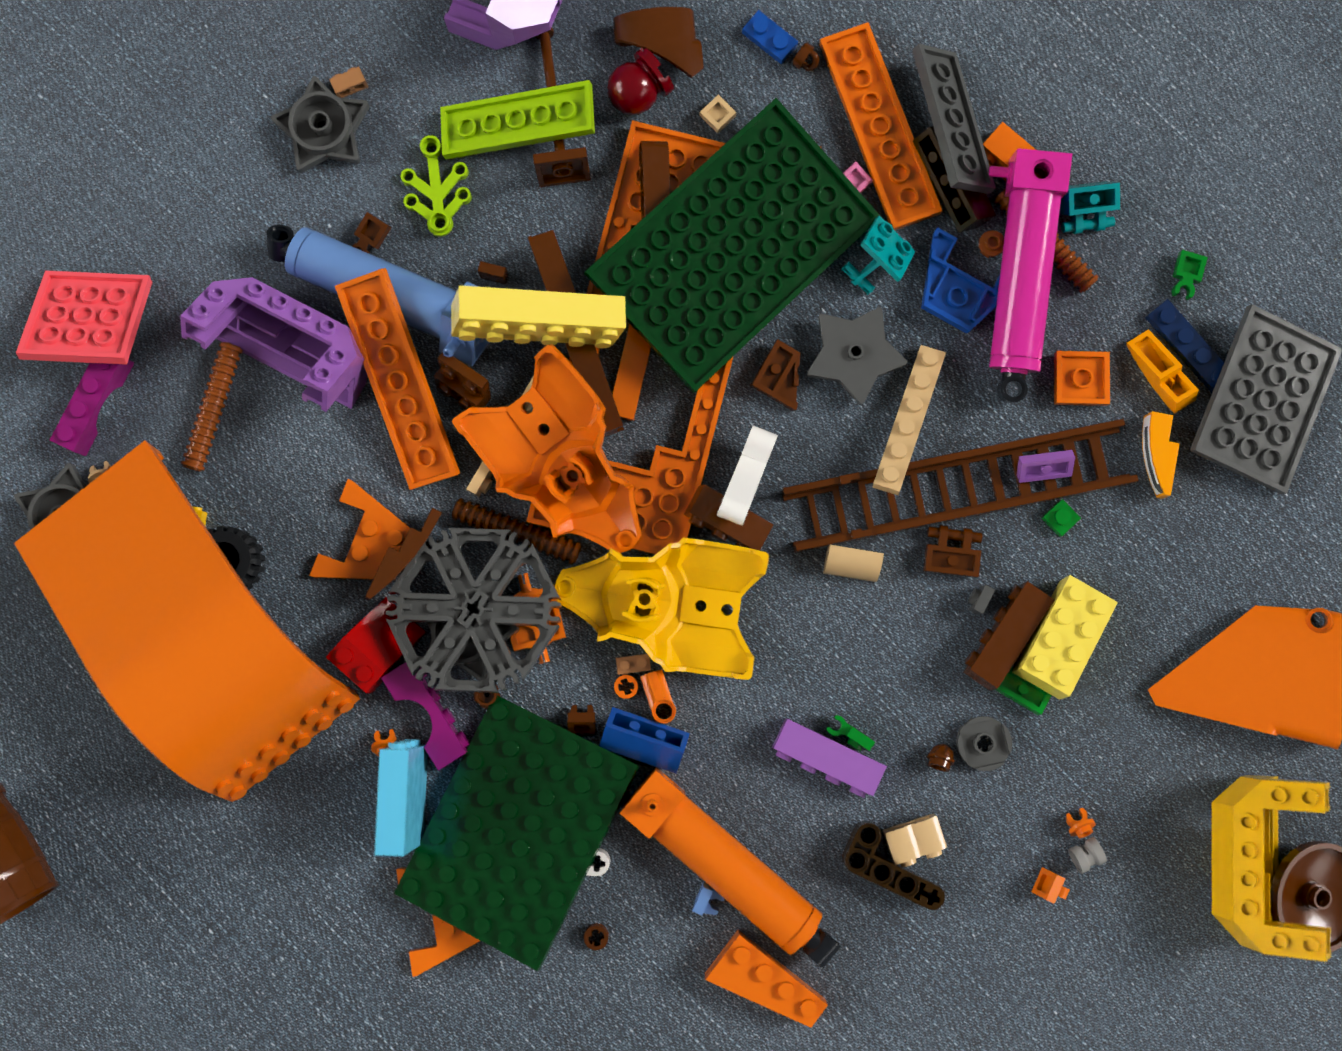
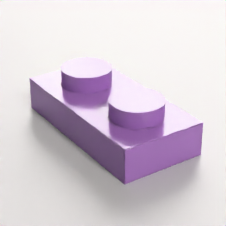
(1045, 466)

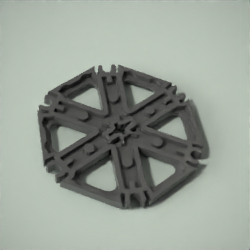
(464, 592)

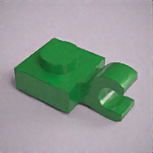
(856, 738)

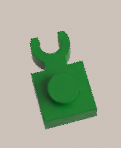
(1188, 270)

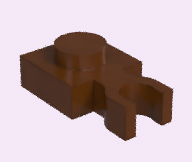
(371, 233)

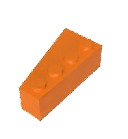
(762, 979)

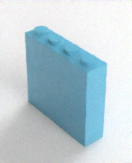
(401, 797)

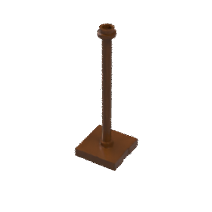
(560, 165)

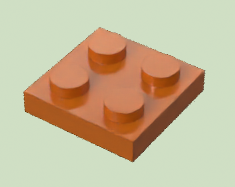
(1082, 378)

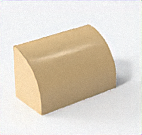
(853, 563)

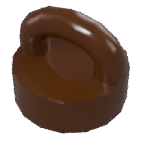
(802, 56)

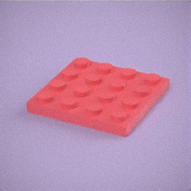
(84, 317)

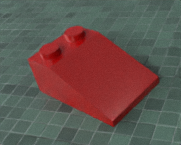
(371, 649)

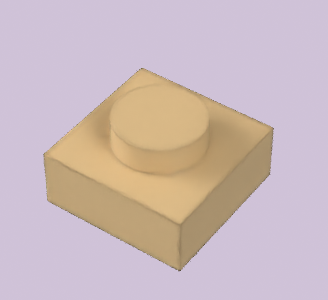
(717, 114)

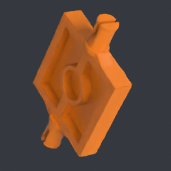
(528, 635)

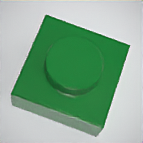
(1061, 518)

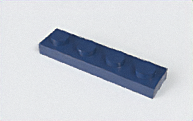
(1186, 343)

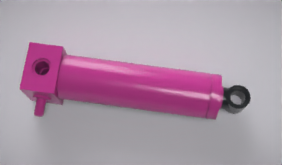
(1026, 263)

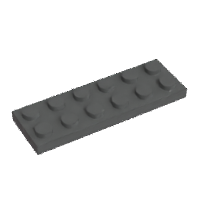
(953, 119)

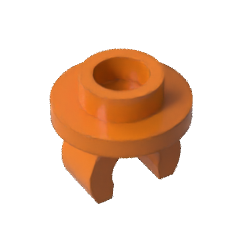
(379, 743)
(1082, 827)

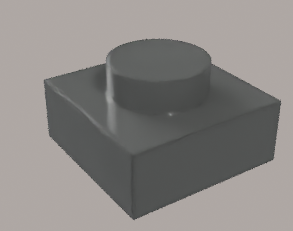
(980, 598)

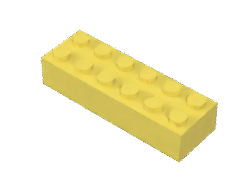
(537, 316)

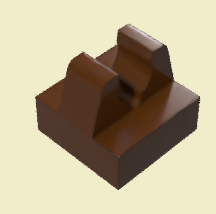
(582, 722)

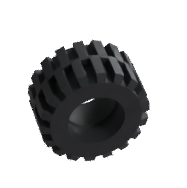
(248, 550)

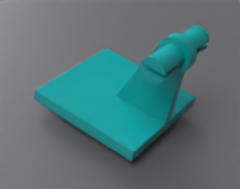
(886, 249)

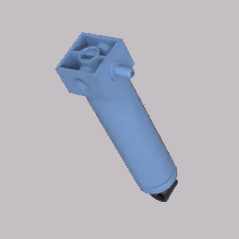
(331, 262)

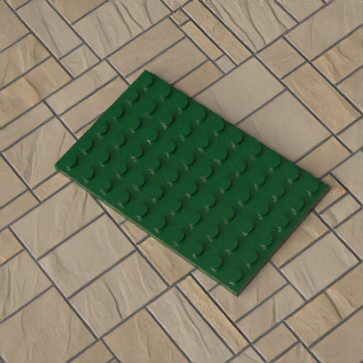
(733, 245)

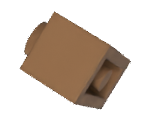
(348, 82)
(633, 664)

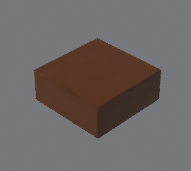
(493, 272)

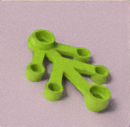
(436, 191)

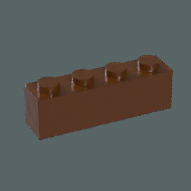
(1008, 635)

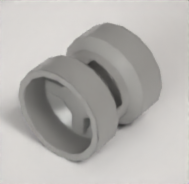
(1087, 855)

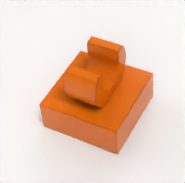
(1050, 886)

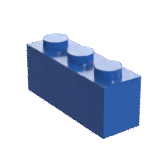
(644, 740)

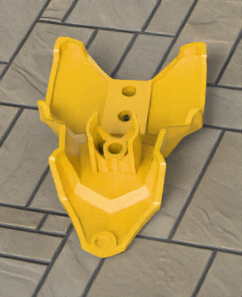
(657, 600)

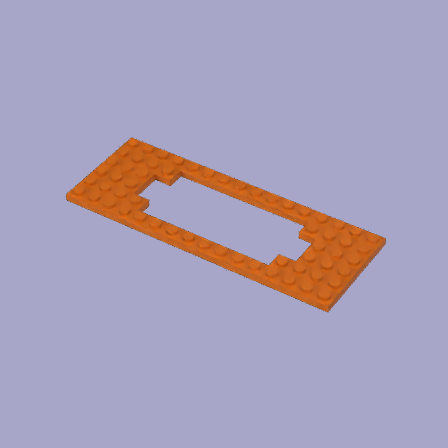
(674, 475)

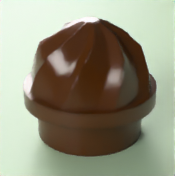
(941, 758)

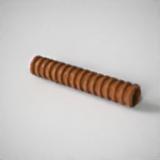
(1063, 257)
(212, 406)

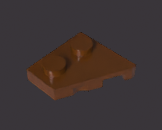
(779, 375)

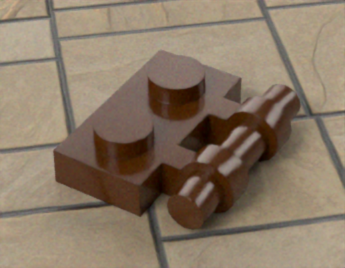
(953, 560)

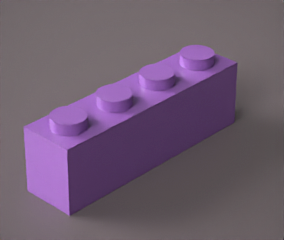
(829, 757)

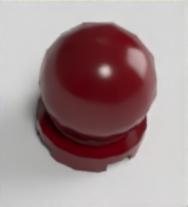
(636, 84)

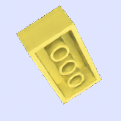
(1065, 638)

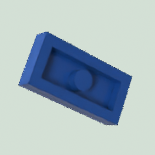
(769, 37)

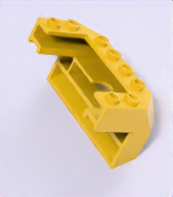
(1248, 857)

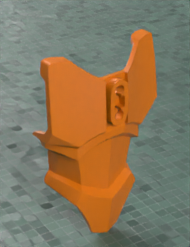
(560, 469)

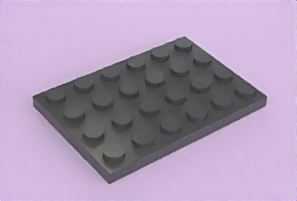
(1266, 399)

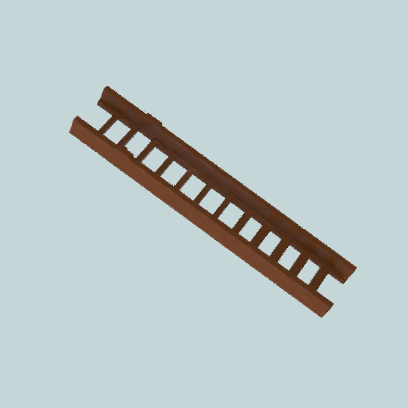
(990, 453)

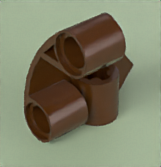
(664, 32)

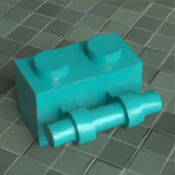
(1086, 199)

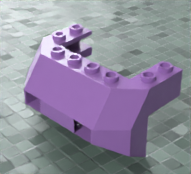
(502, 22)
(280, 336)

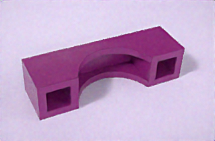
(78, 423)
(445, 741)

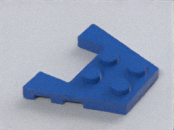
(953, 293)

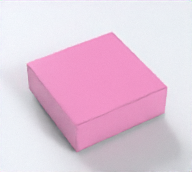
(858, 177)

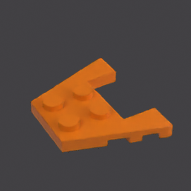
(374, 536)
(448, 939)

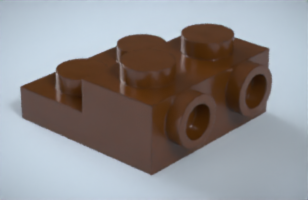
(462, 383)

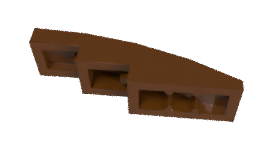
(396, 561)

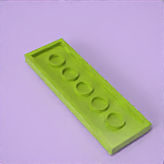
(517, 120)

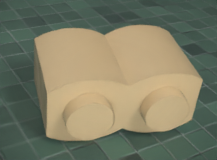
(914, 840)

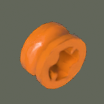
(630, 679)

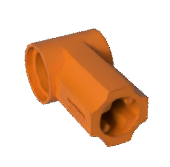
(658, 694)

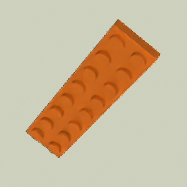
(880, 126)
(397, 378)

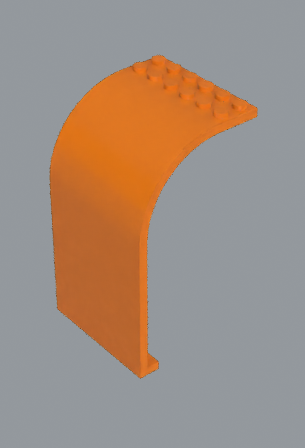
(177, 631)

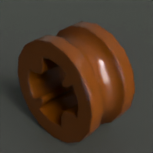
(603, 941)

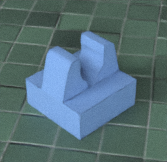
(703, 900)

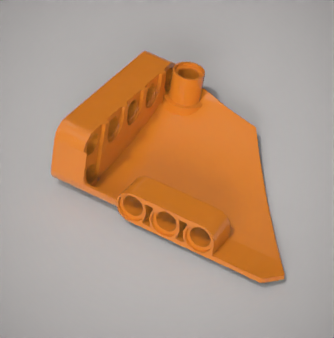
(1266, 676)

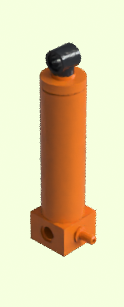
(728, 867)

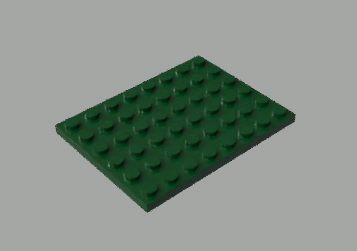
(516, 832)

